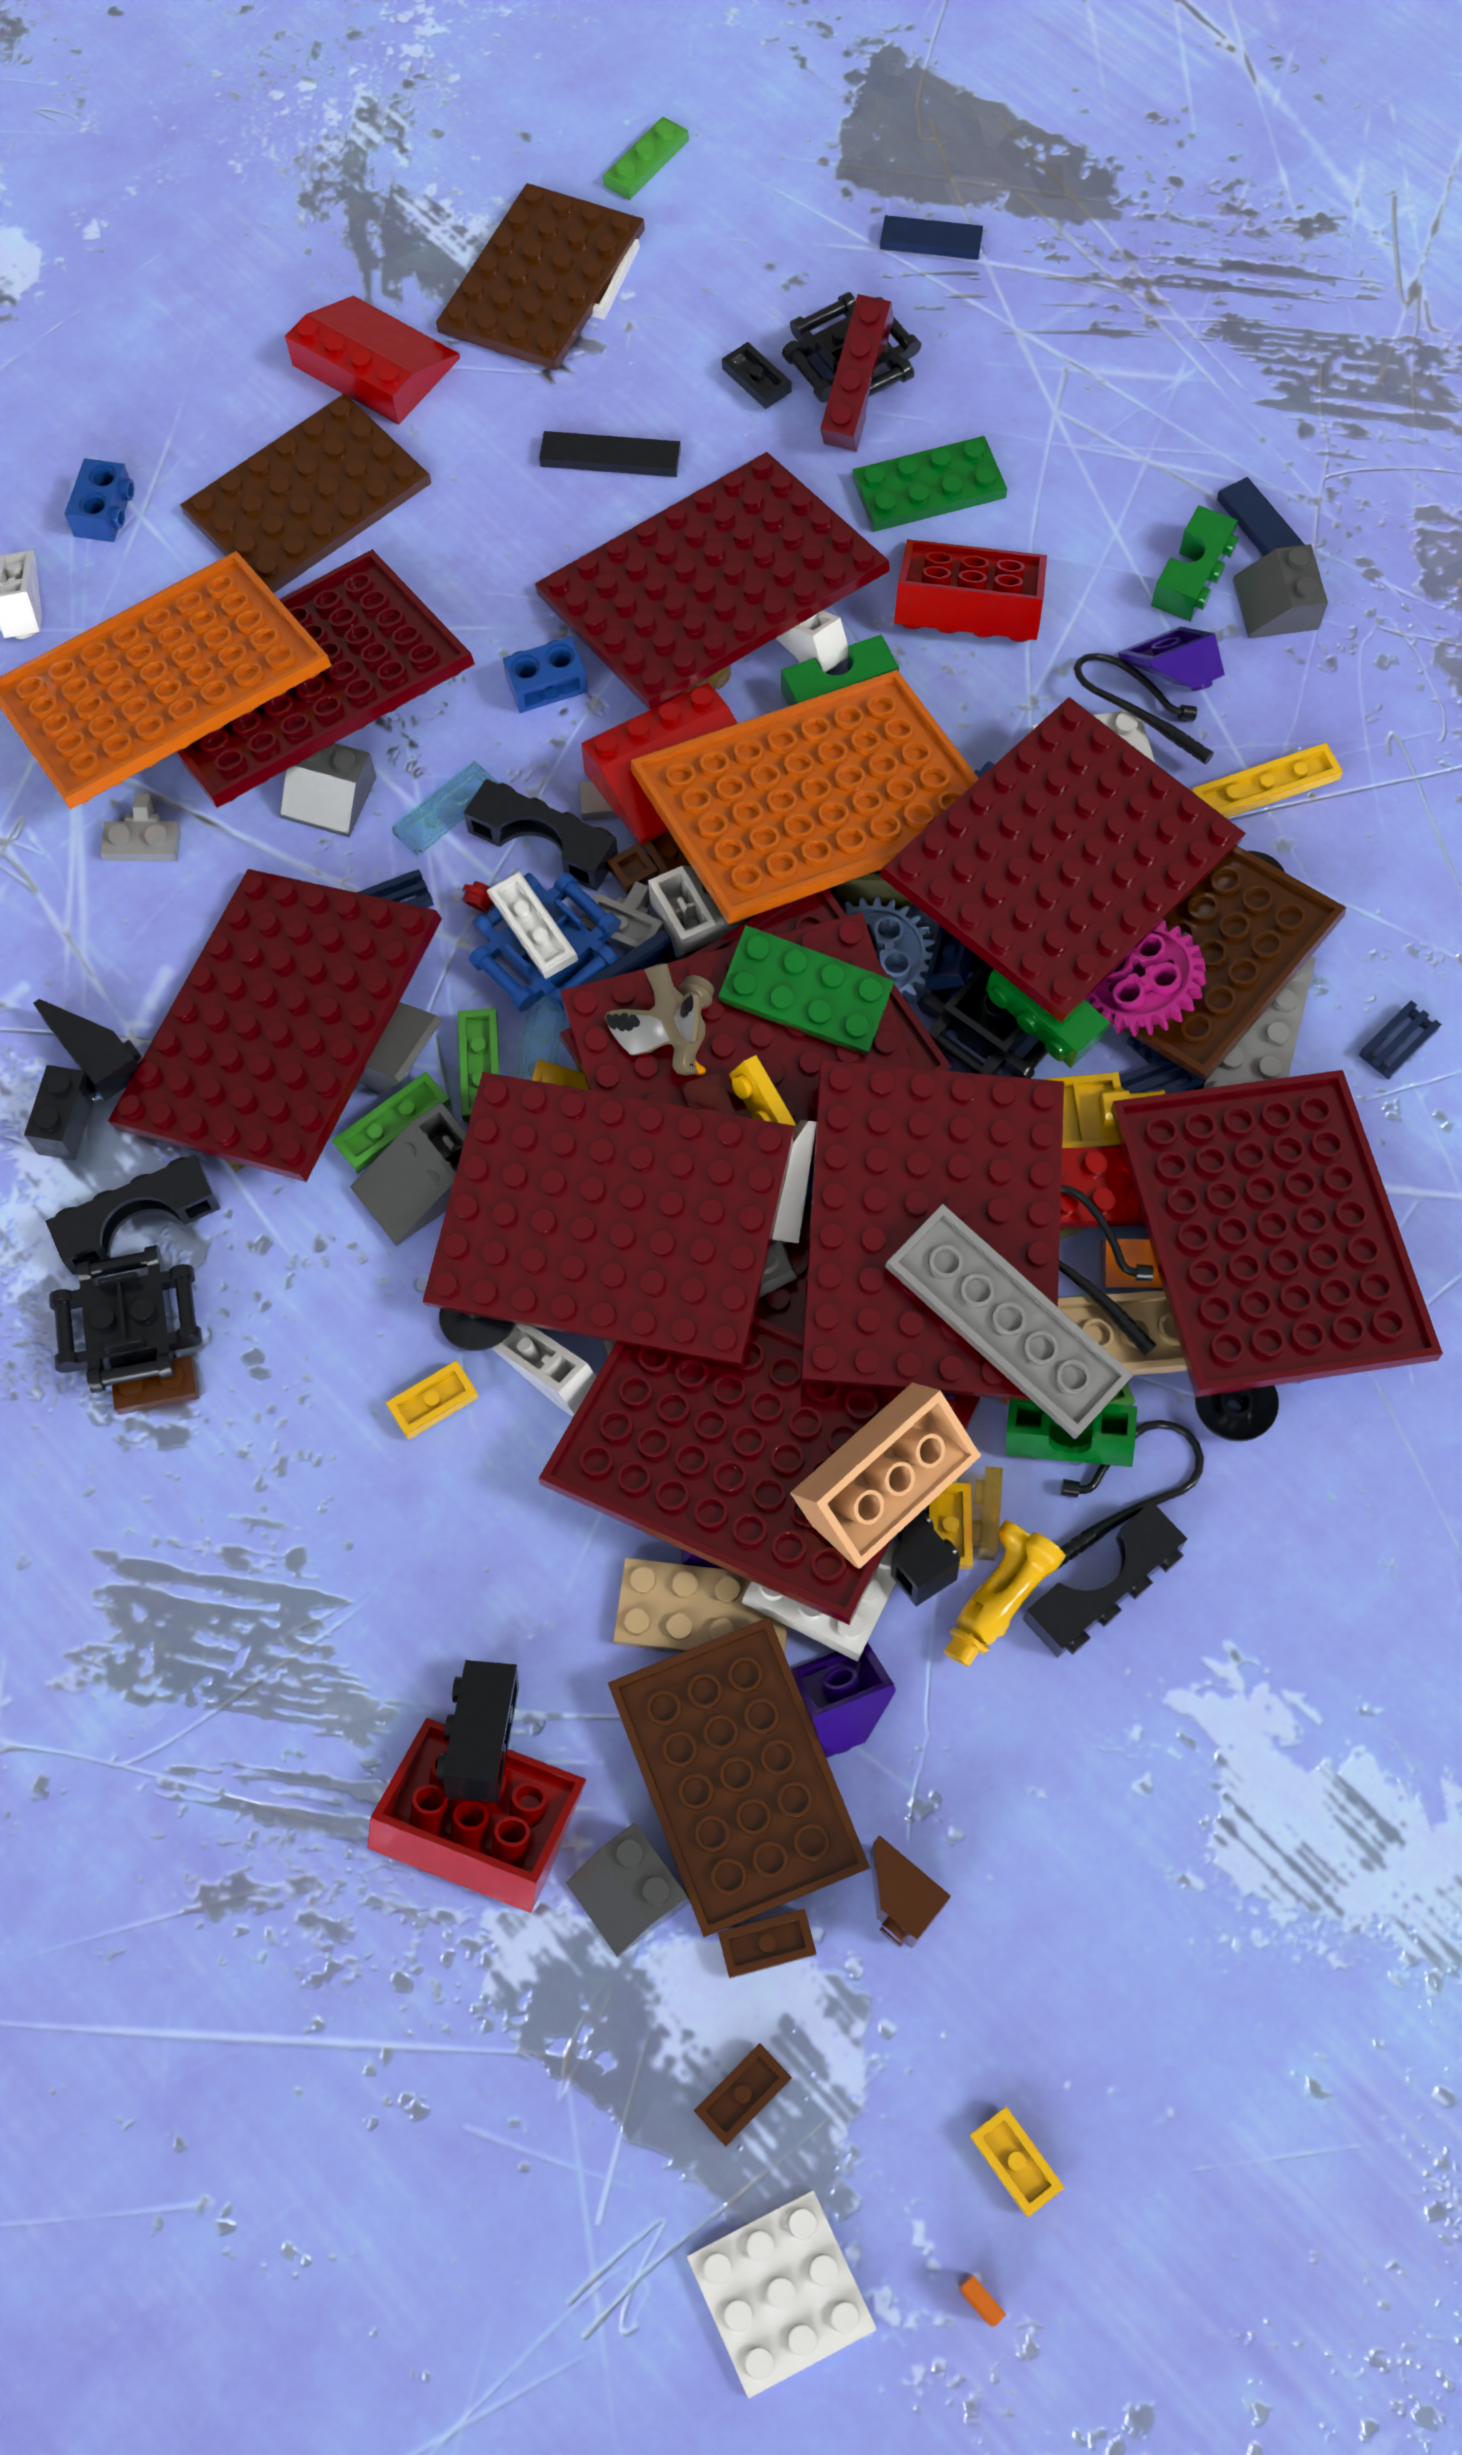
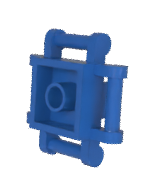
(589, 946)

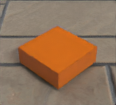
(981, 2300)

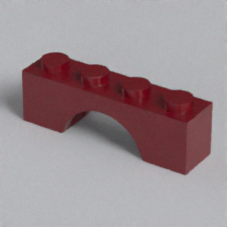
(853, 378)

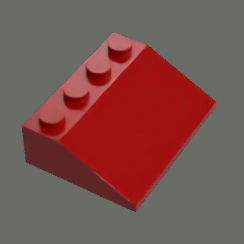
(369, 356)
(971, 590)
(671, 723)
(483, 1846)

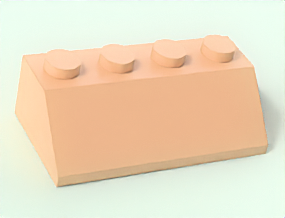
(886, 1473)

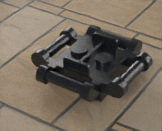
(819, 354)
(980, 1027)
(125, 1319)

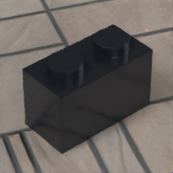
(60, 1112)

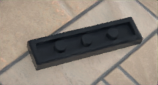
(610, 453)

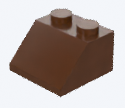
(903, 1894)

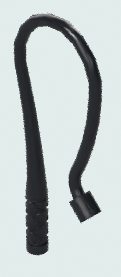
(1168, 730)
(1111, 1308)
(1099, 1530)

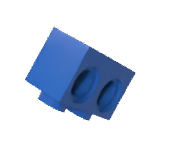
(99, 500)
(547, 677)

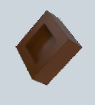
(632, 866)

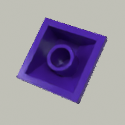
(1179, 656)
(844, 1697)

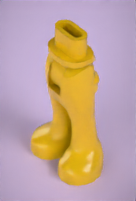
(997, 1600)

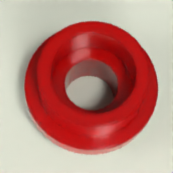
(477, 896)

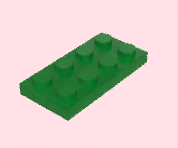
(929, 483)
(805, 990)

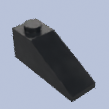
(93, 1048)

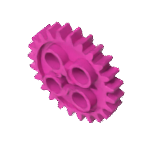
(1142, 979)

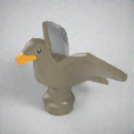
(672, 1020)

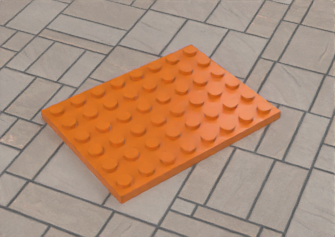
(157, 678)
(805, 793)

